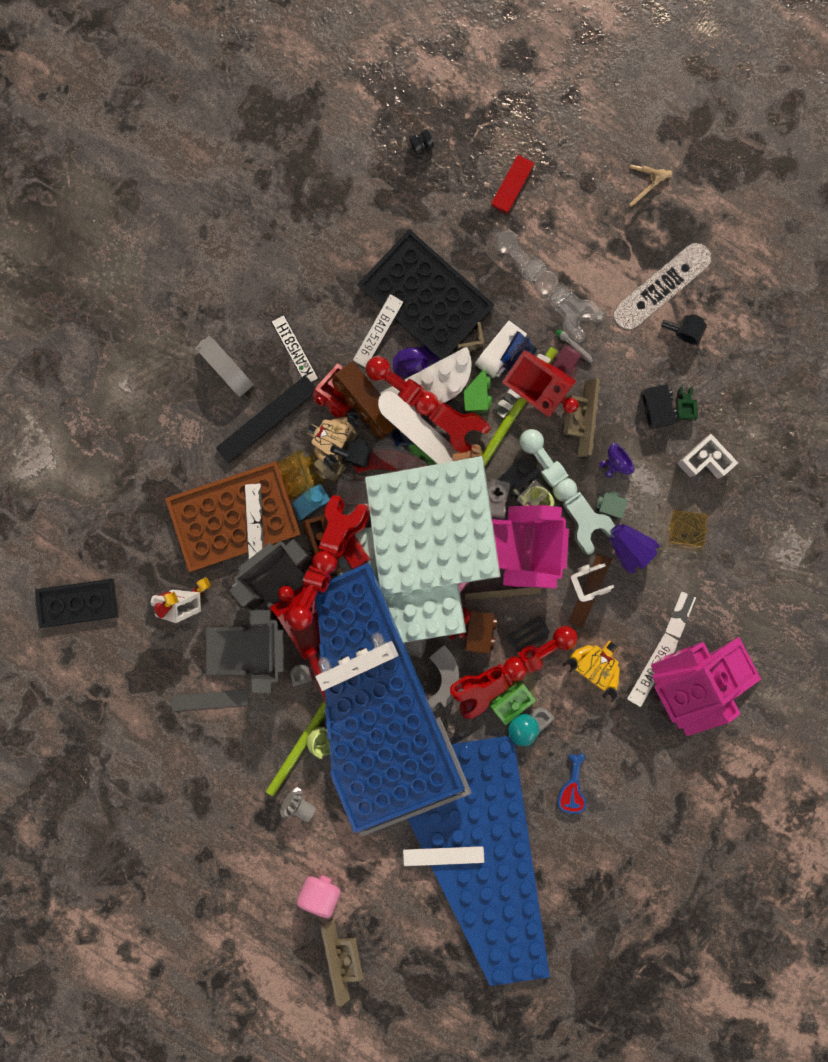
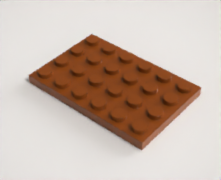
(214, 516)

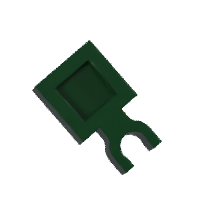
(686, 407)

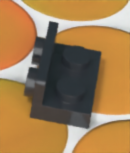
(519, 475)

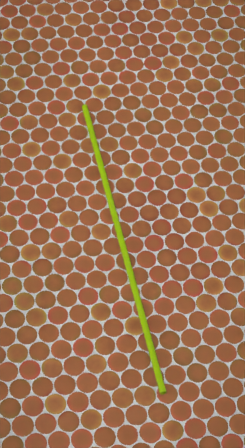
(320, 714)

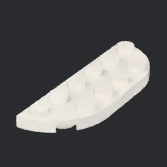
(445, 377)

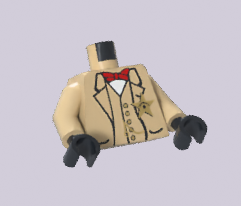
(333, 432)

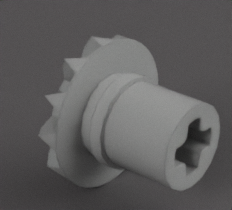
(297, 806)

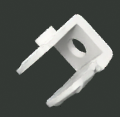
(582, 571)

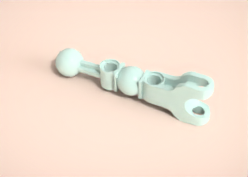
(566, 491)

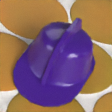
(413, 360)

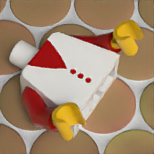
(179, 604)

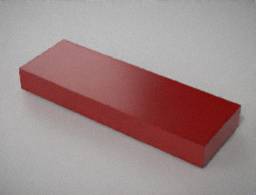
(512, 184)

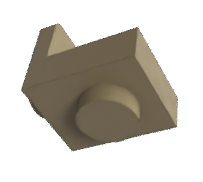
(332, 474)

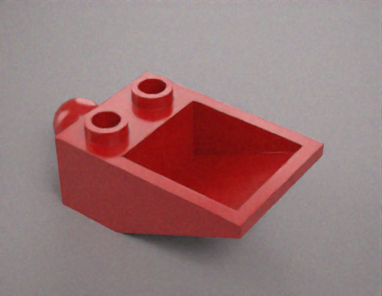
(536, 384)
(302, 639)

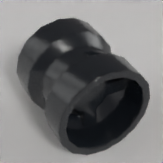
(421, 142)

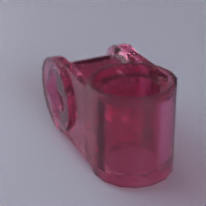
(567, 359)

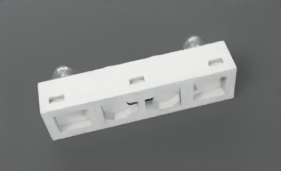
(349, 668)

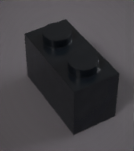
(658, 406)

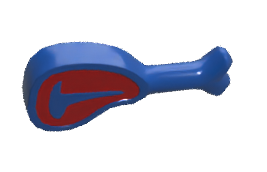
(570, 797)

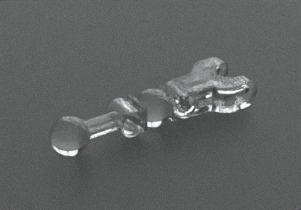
(546, 283)

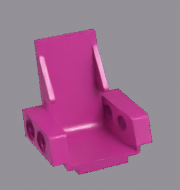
(532, 546)
(702, 685)

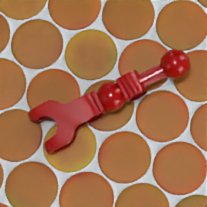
(427, 404)
(324, 562)
(483, 688)

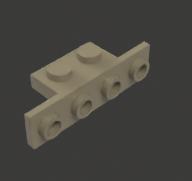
(582, 422)
(342, 961)

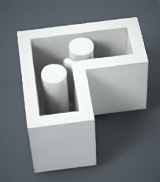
(709, 454)

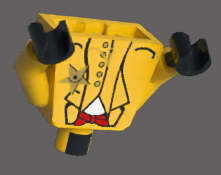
(597, 667)

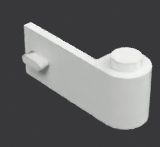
(490, 358)

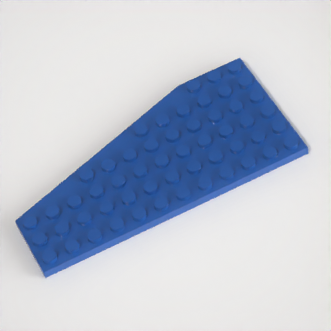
(378, 723)
(499, 897)

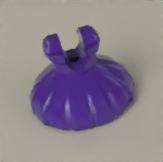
(618, 461)

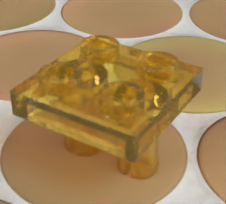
(297, 474)

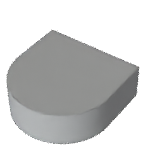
(300, 675)
(543, 717)

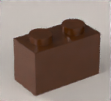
(480, 632)

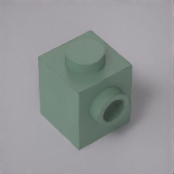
(611, 505)

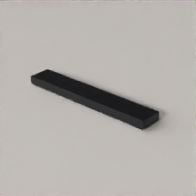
(266, 419)

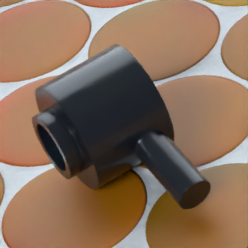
(690, 329)
(356, 453)

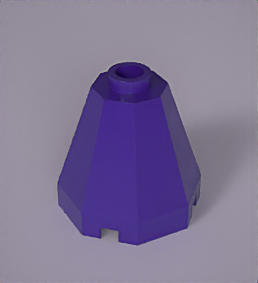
(632, 547)

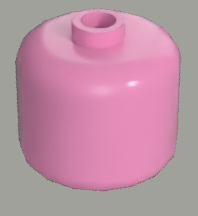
(319, 896)

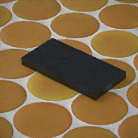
(76, 603)

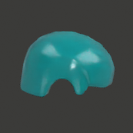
(523, 730)

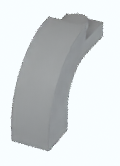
(224, 366)
(449, 674)

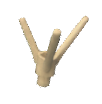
(655, 175)

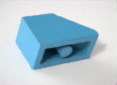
(310, 502)

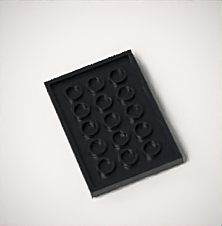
(437, 300)

